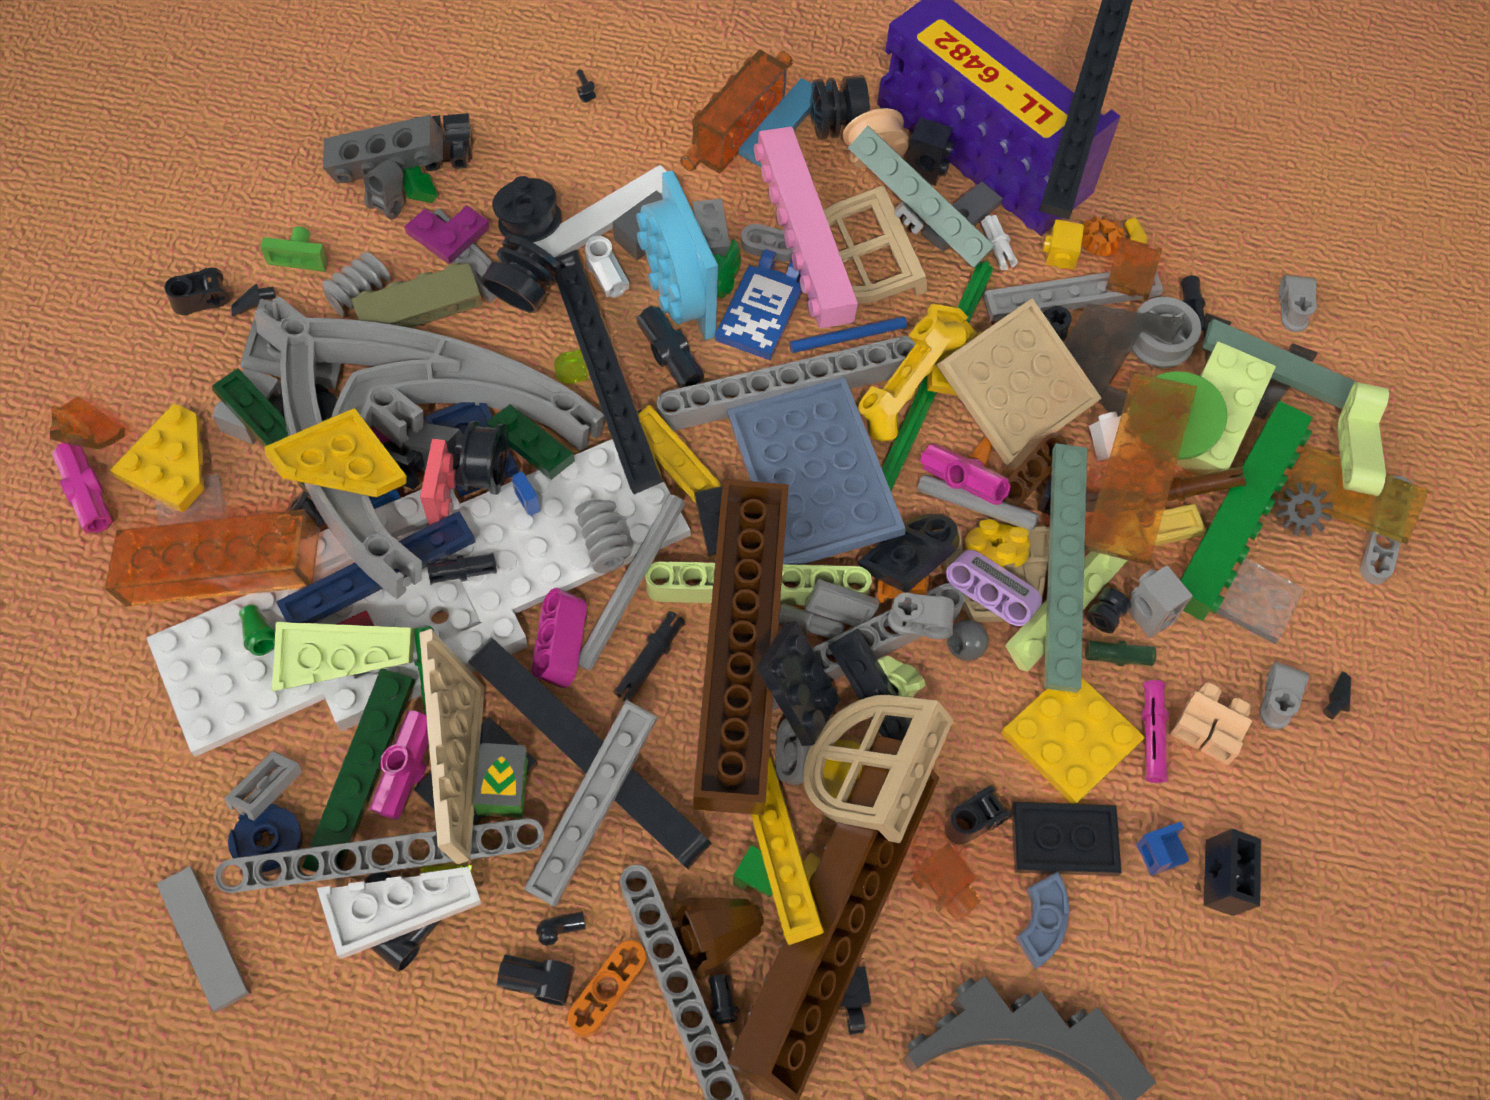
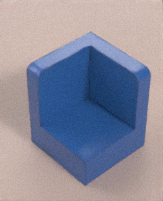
(1163, 849)

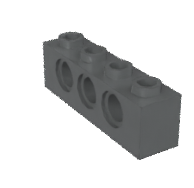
(404, 142)

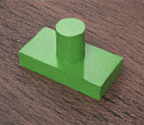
(295, 252)

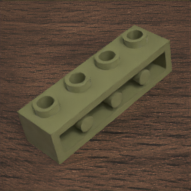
(421, 299)

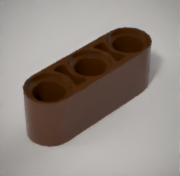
(1039, 463)

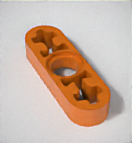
(584, 1005)

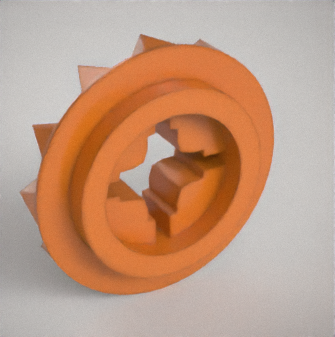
(1098, 244)

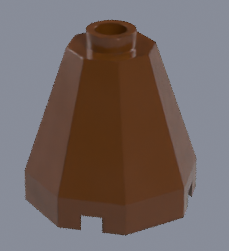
(715, 930)

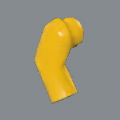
(1135, 230)

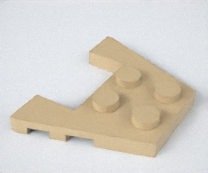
(1031, 572)

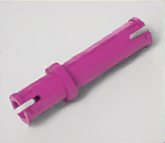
(1155, 731)

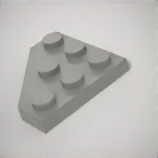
(265, 358)

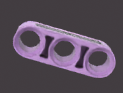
(978, 587)

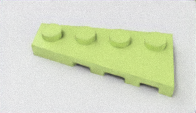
(331, 651)

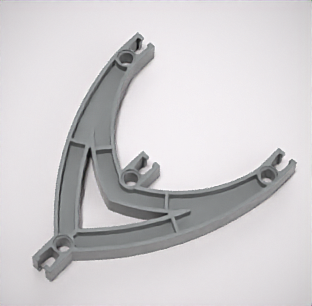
(407, 371)

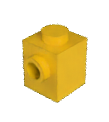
(1063, 244)

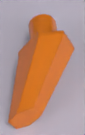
(983, 452)

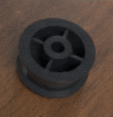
(527, 209)
(483, 457)

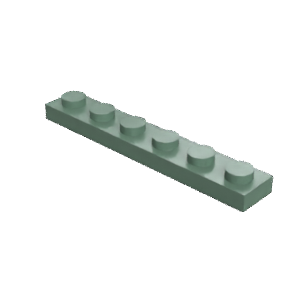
(921, 197)

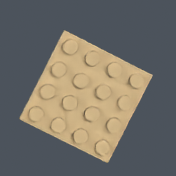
(1019, 380)

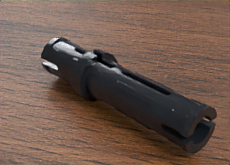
(657, 645)

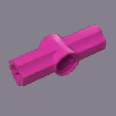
(965, 474)
(82, 488)
(402, 766)

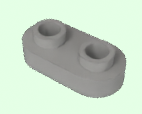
(767, 238)
(789, 755)

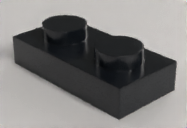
(708, 508)

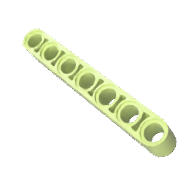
(803, 575)

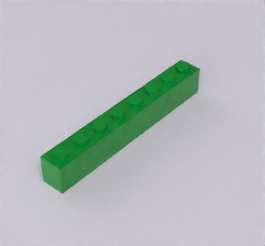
(1242, 507)

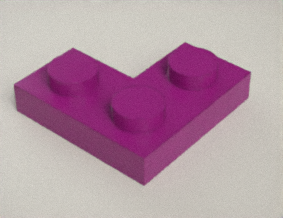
(449, 238)

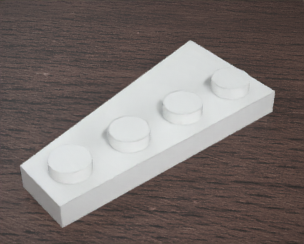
(383, 910)

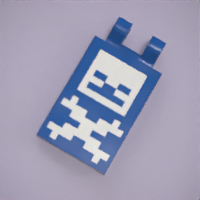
(761, 308)

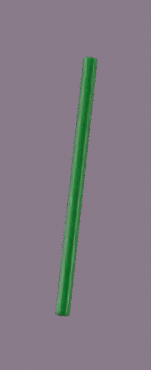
(924, 398)

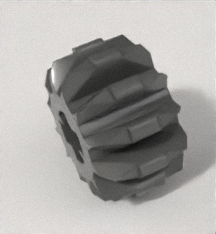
(1299, 500)

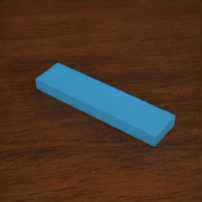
(787, 113)

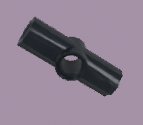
(669, 347)

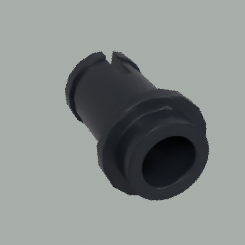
(723, 999)

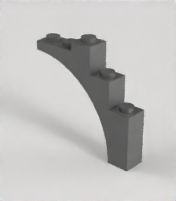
(1088, 1046)

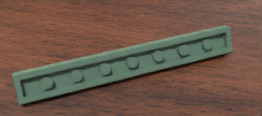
(1066, 569)

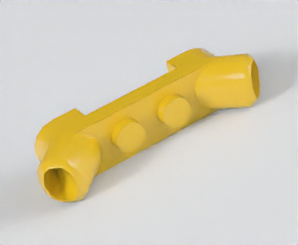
(930, 340)

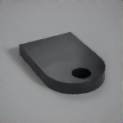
(916, 554)

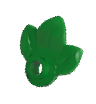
(727, 269)

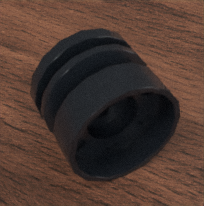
(837, 107)
(521, 273)

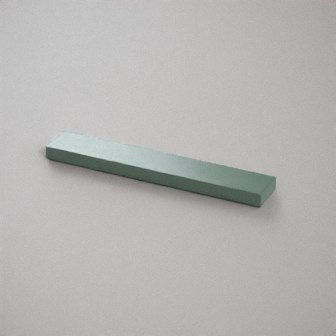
(1289, 367)

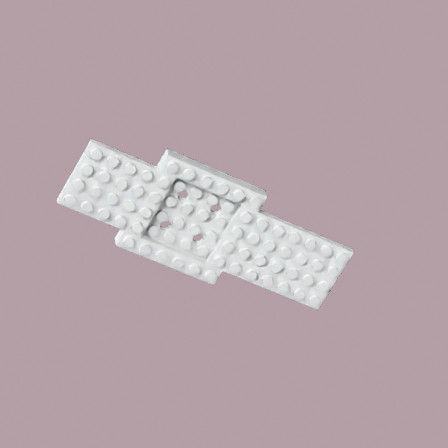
(228, 691)

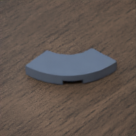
(1047, 920)

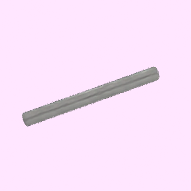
(630, 582)

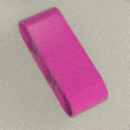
(559, 638)

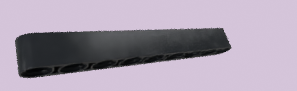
(582, 745)

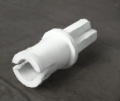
(1001, 241)

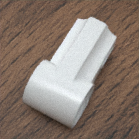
(605, 267)

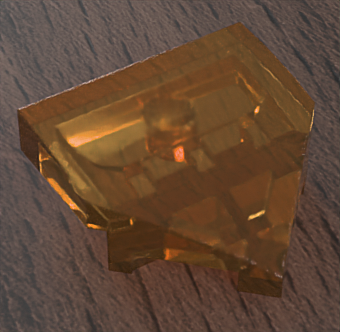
(84, 425)

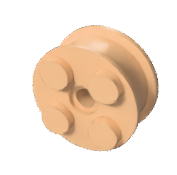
(885, 123)

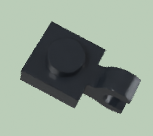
(855, 998)

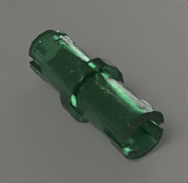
(1120, 653)

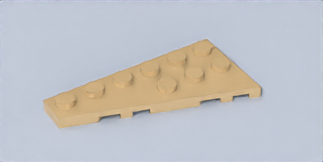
(454, 732)

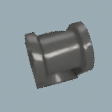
(385, 189)

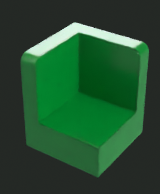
(753, 872)

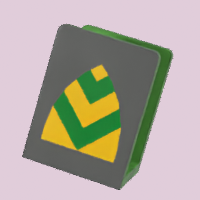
(501, 780)

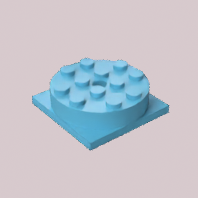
(679, 258)

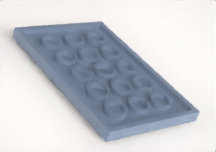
(832, 472)

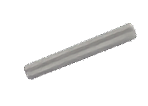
(961, 497)

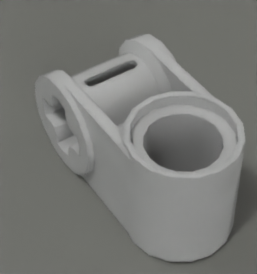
(1297, 301)
(924, 615)
(1282, 695)

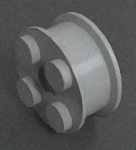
(1158, 353)

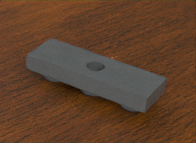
(973, 206)

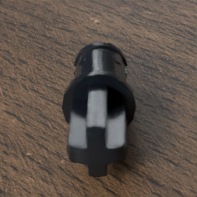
(1193, 296)

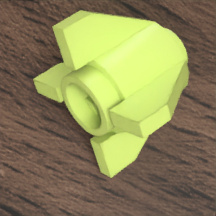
(902, 676)

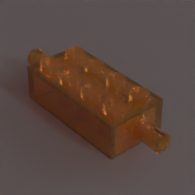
(737, 111)

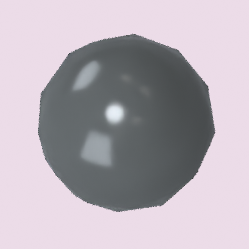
(968, 640)

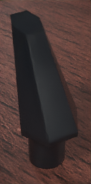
(251, 299)
(1339, 697)

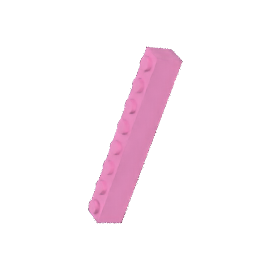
(805, 228)

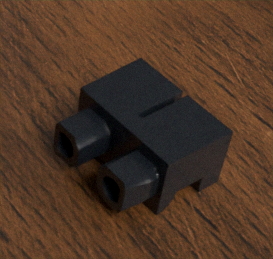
(457, 141)

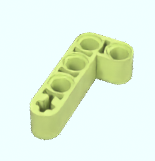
(1361, 439)

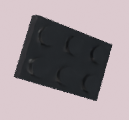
(798, 683)

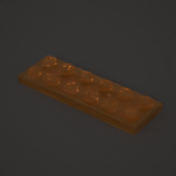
(1140, 469)

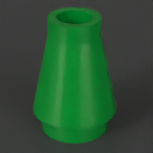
(256, 631)

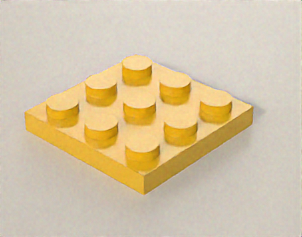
(1072, 738)

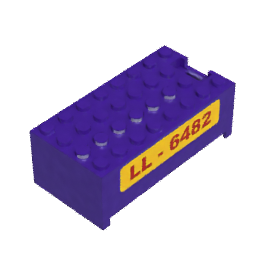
(996, 100)

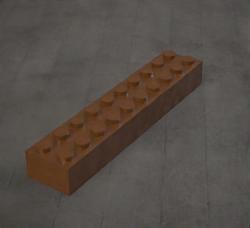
(741, 629)
(813, 975)

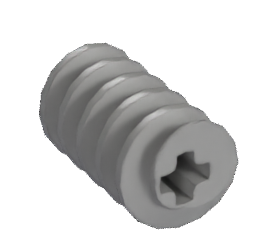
(354, 281)
(603, 534)

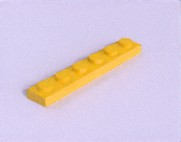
(785, 866)

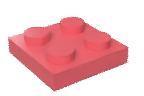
(438, 482)

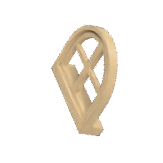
(894, 236)
(907, 769)

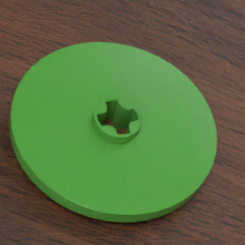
(1206, 418)

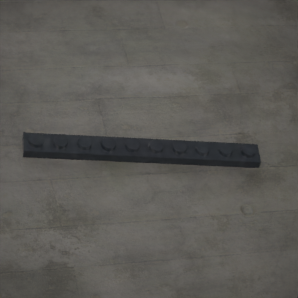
(1085, 109)
(607, 375)

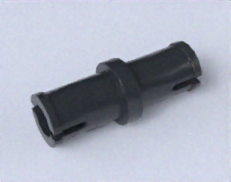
(461, 568)

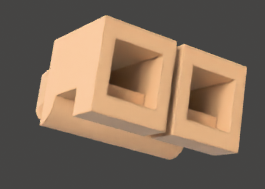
(1214, 723)

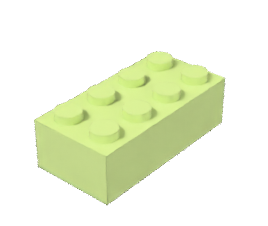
(1242, 384)

